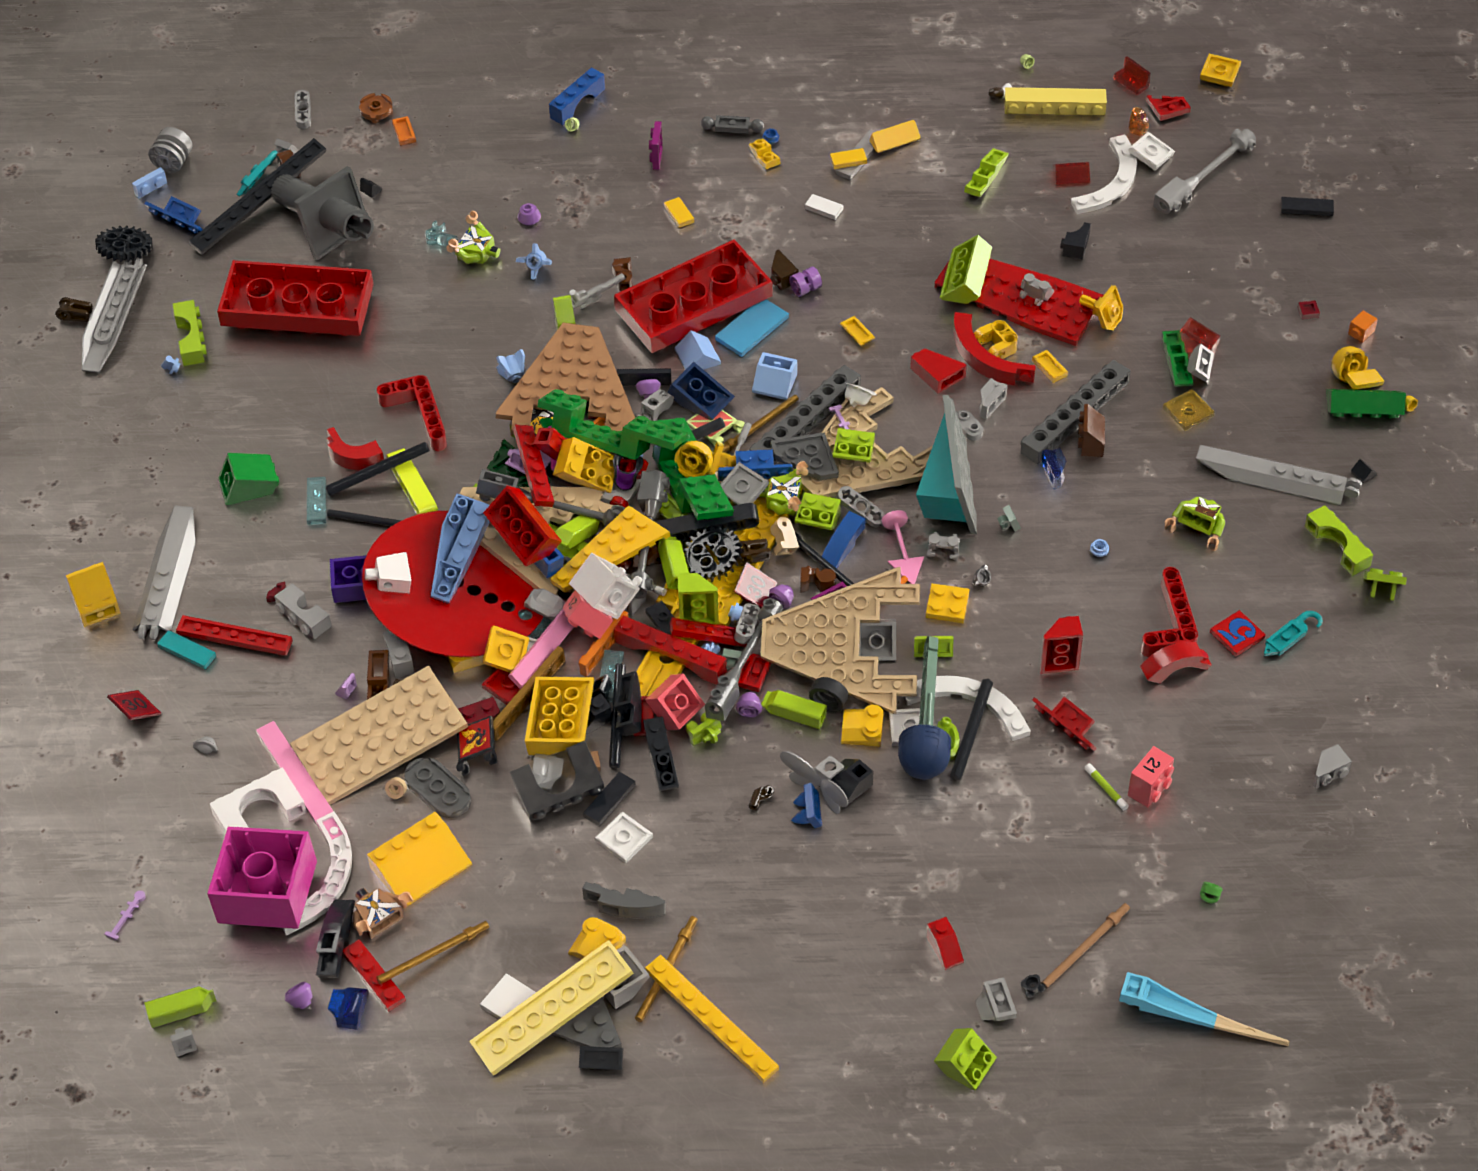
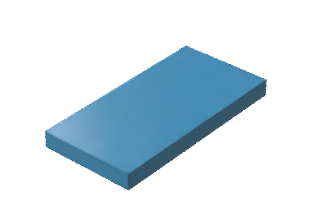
(751, 327)

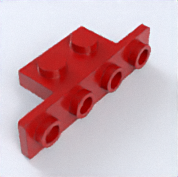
(1071, 718)

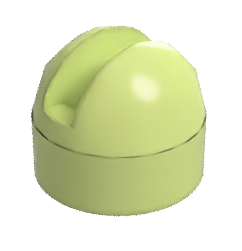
(1027, 61)
(569, 123)

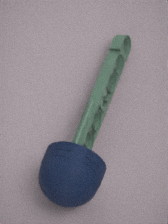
(924, 747)

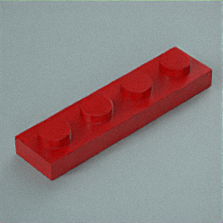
(704, 631)
(368, 970)

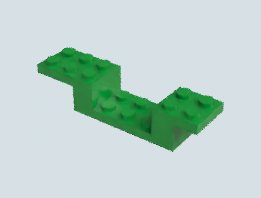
(629, 442)
(692, 494)

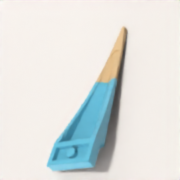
(1161, 1001)

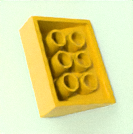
(558, 713)
(419, 858)

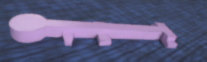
(842, 423)
(139, 896)

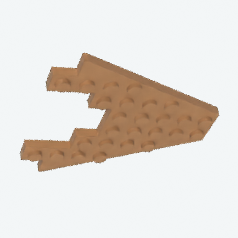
(578, 365)

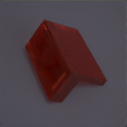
(1133, 76)
(1072, 173)

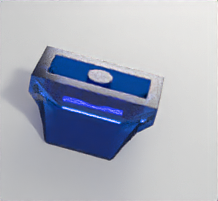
(1054, 465)
(348, 1006)

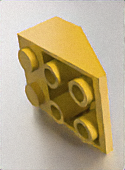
(585, 465)
(93, 594)

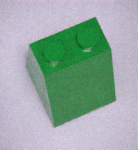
(247, 477)

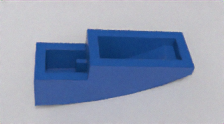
(844, 538)

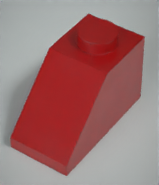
(944, 943)

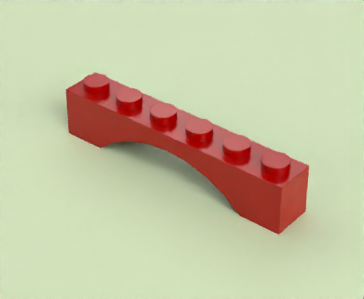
(702, 662)

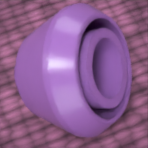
(528, 214)
(647, 387)
(783, 594)
(749, 705)
(299, 995)

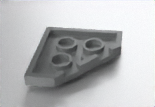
(808, 448)
(591, 1028)

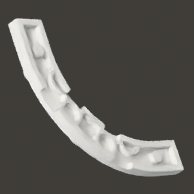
(1117, 186)
(997, 702)
(336, 877)

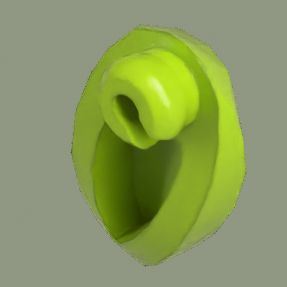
(947, 725)

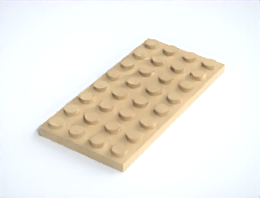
(378, 735)

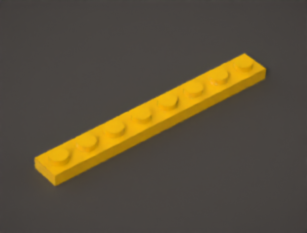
(712, 1019)

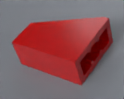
(937, 370)

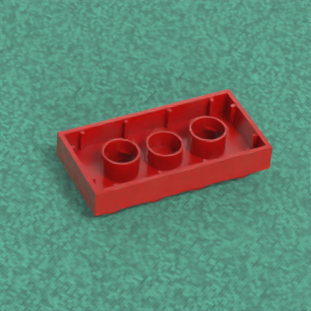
(692, 296)
(295, 298)

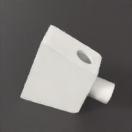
(391, 573)

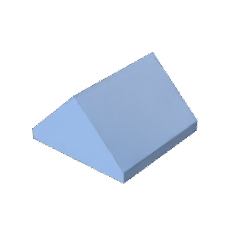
(697, 349)

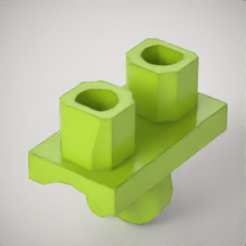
(705, 731)

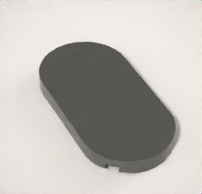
(437, 787)

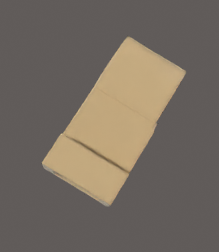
(784, 536)

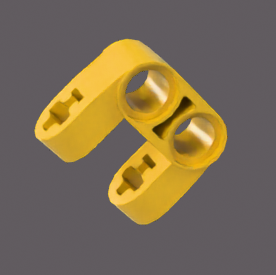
(1001, 335)

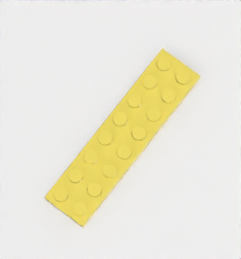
(551, 1007)

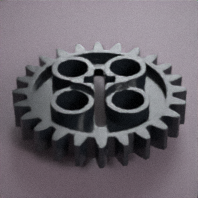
(123, 243)
(723, 544)

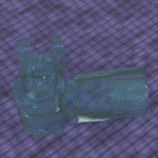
(435, 235)

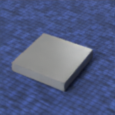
(743, 485)

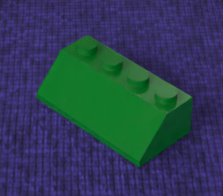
(1365, 402)

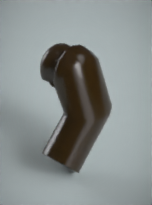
(760, 794)

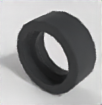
(832, 687)

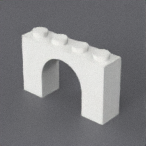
(272, 787)

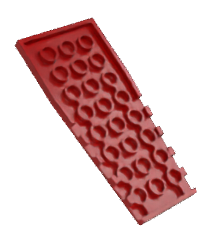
(1058, 317)

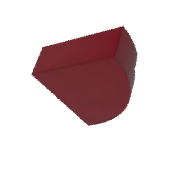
(271, 593)

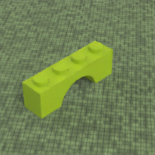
(191, 347)
(1325, 524)

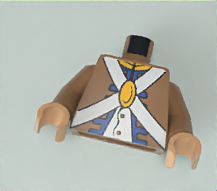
(378, 910)

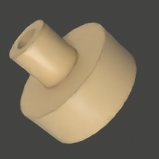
(395, 787)

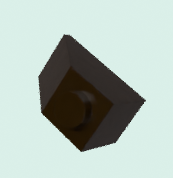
(781, 270)

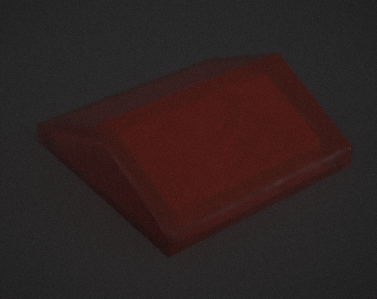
(1199, 333)

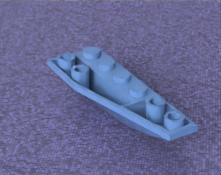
(458, 544)

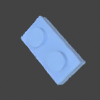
(149, 183)

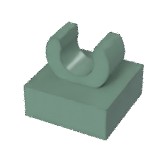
(1008, 519)
(731, 657)

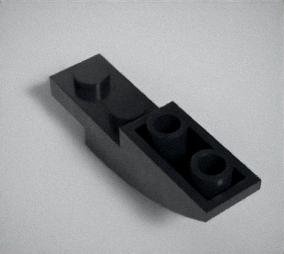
(660, 754)
(332, 938)

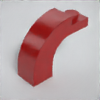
(352, 456)
(1173, 658)

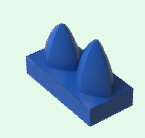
(812, 812)

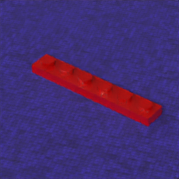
(533, 466)
(234, 635)

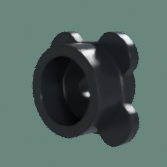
(1030, 980)

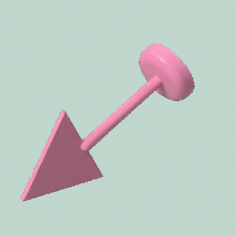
(909, 566)

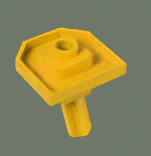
(1108, 308)
(721, 459)

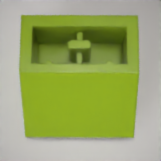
(854, 445)
(819, 511)
(965, 1058)

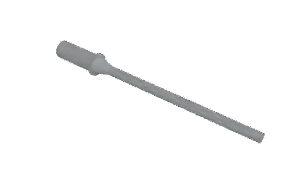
(742, 437)

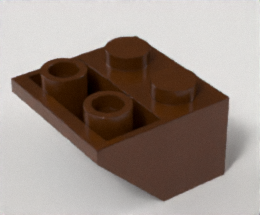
(1091, 432)

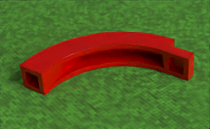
(982, 360)
(550, 442)

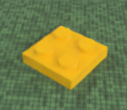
(1220, 70)
(947, 603)
(504, 649)

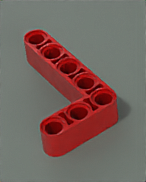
(419, 390)
(1180, 614)

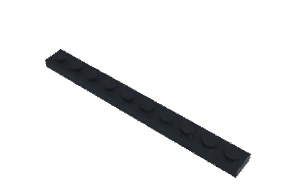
(255, 197)

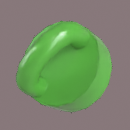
(1212, 889)

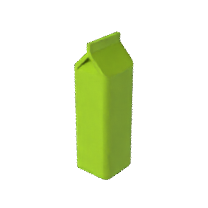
(577, 530)
(672, 560)
(795, 708)
(179, 1005)

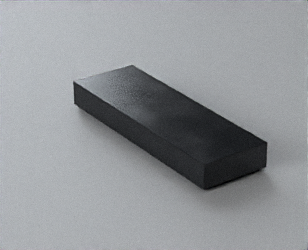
(1307, 206)
(631, 377)
(609, 798)

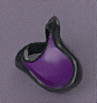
(626, 480)

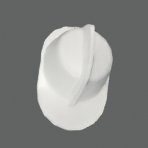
(858, 395)

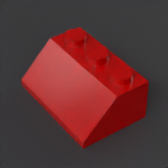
(1062, 646)

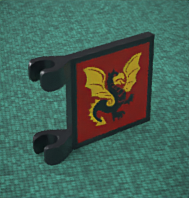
(474, 742)

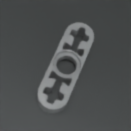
(302, 104)
(859, 498)
(742, 627)

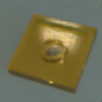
(1188, 409)

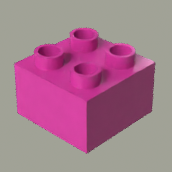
(262, 877)

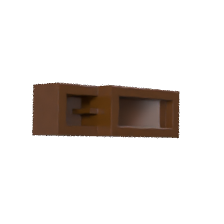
(377, 672)

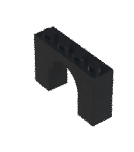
(539, 802)

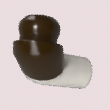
(998, 93)

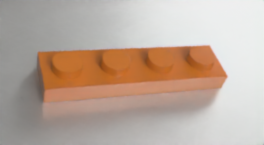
(596, 651)

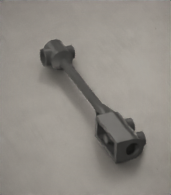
(492, 483)
(650, 499)
(727, 688)

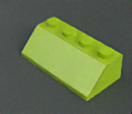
(966, 271)

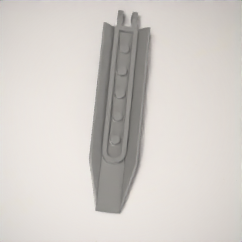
(110, 313)
(1279, 475)
(167, 574)

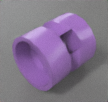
(806, 281)

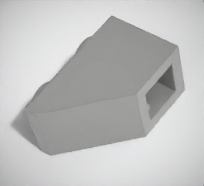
(1332, 765)

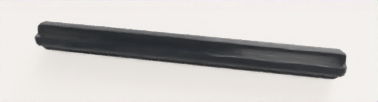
(377, 468)
(971, 729)
(616, 736)

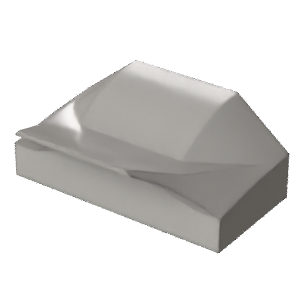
(1201, 362)
(991, 397)
(544, 603)
(547, 770)
(996, 1001)

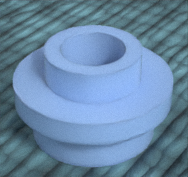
(1099, 548)
(735, 612)

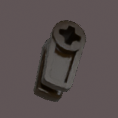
(74, 309)
(754, 551)

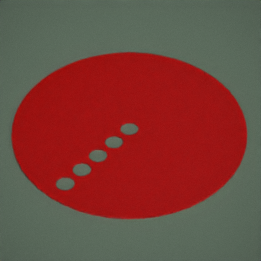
(434, 625)

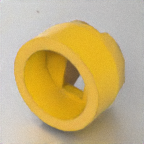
(1410, 403)

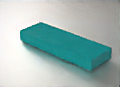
(186, 649)

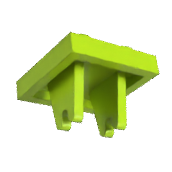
(1393, 577)

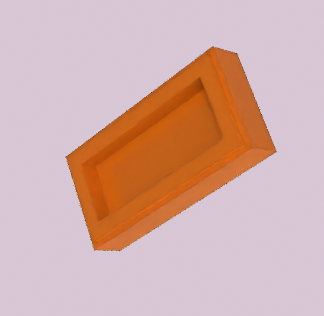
(404, 130)

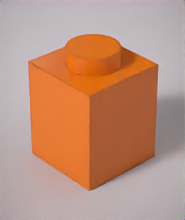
(1362, 326)

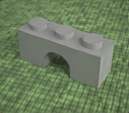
(311, 621)

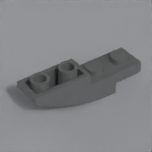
(627, 905)

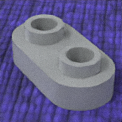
(970, 426)

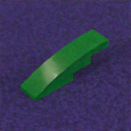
(1176, 358)

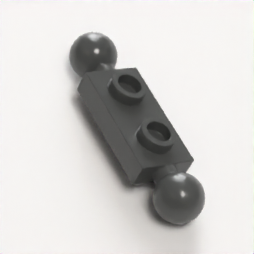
(732, 124)

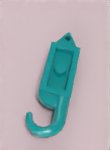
(256, 173)
(1290, 634)

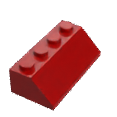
(522, 526)

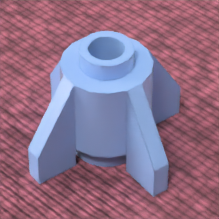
(531, 261)
(512, 366)

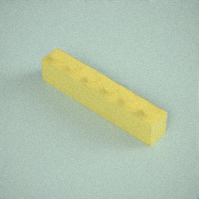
(1055, 101)

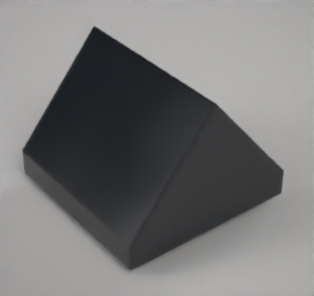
(369, 187)
(1363, 471)
(602, 686)

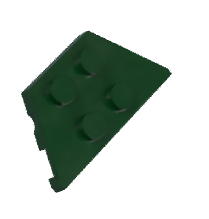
(498, 465)

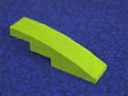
(986, 173)

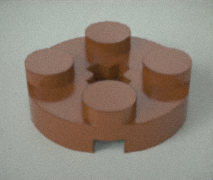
(383, 107)

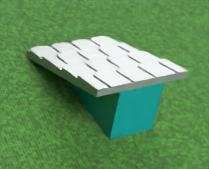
(946, 483)

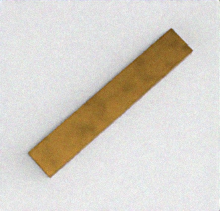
(524, 696)

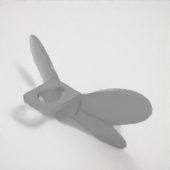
(806, 774)

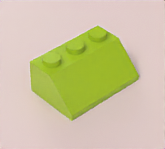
(697, 599)

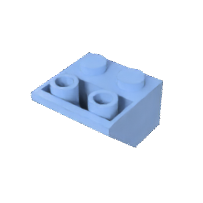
(774, 376)

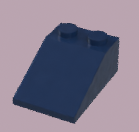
(700, 392)

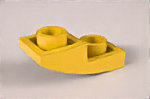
(763, 153)

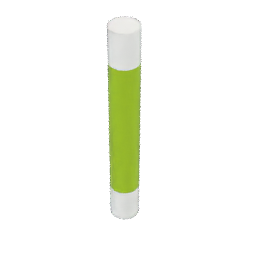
(1106, 787)

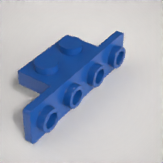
(178, 211)
(758, 461)

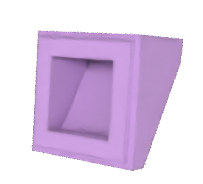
(347, 687)

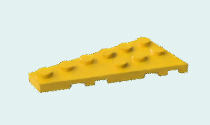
(615, 543)

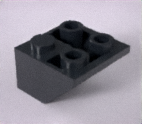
(854, 778)

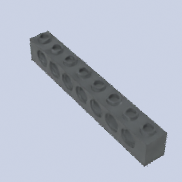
(811, 410)
(1066, 417)

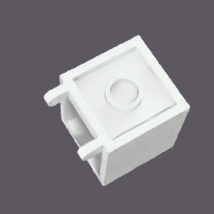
(605, 585)

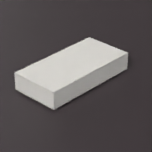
(824, 207)

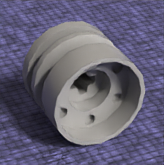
(170, 149)

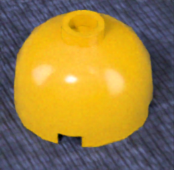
(1348, 360)
(694, 459)

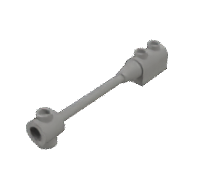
(1177, 190)

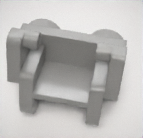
(1036, 289)
(936, 541)

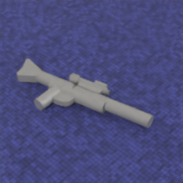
(585, 297)

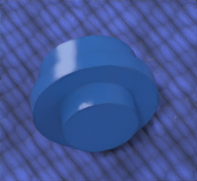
(771, 136)

